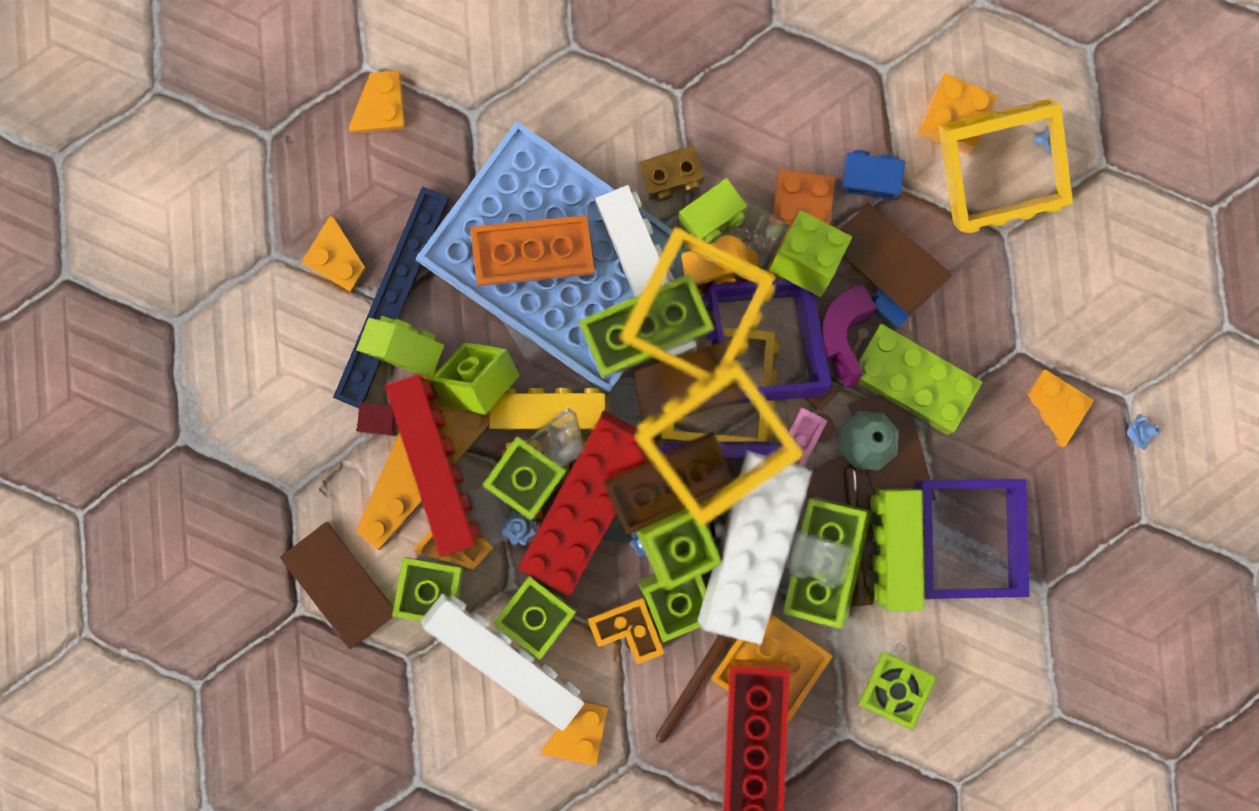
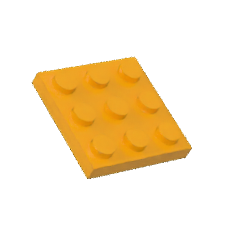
(781, 645)

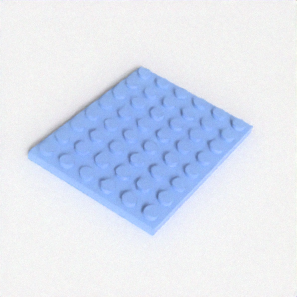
(528, 183)

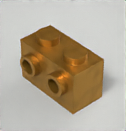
(671, 173)

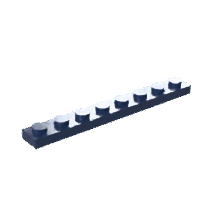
(393, 291)

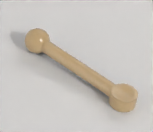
(862, 334)

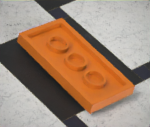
(802, 192)
(532, 250)

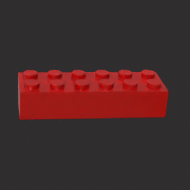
(432, 465)
(582, 506)
(756, 735)

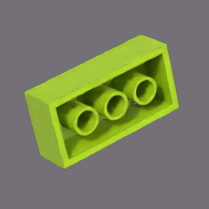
(671, 321)
(916, 379)
(842, 525)
(898, 549)

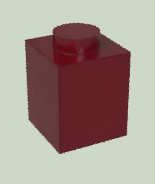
(376, 419)

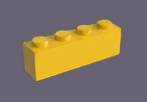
(537, 409)

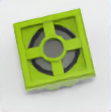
(896, 690)

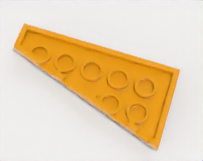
(396, 490)

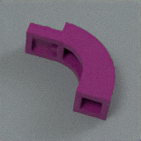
(845, 312)

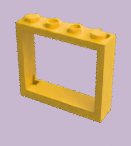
(997, 121)
(750, 320)
(769, 378)
(748, 481)

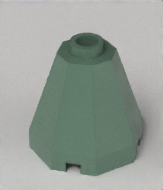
(857, 442)

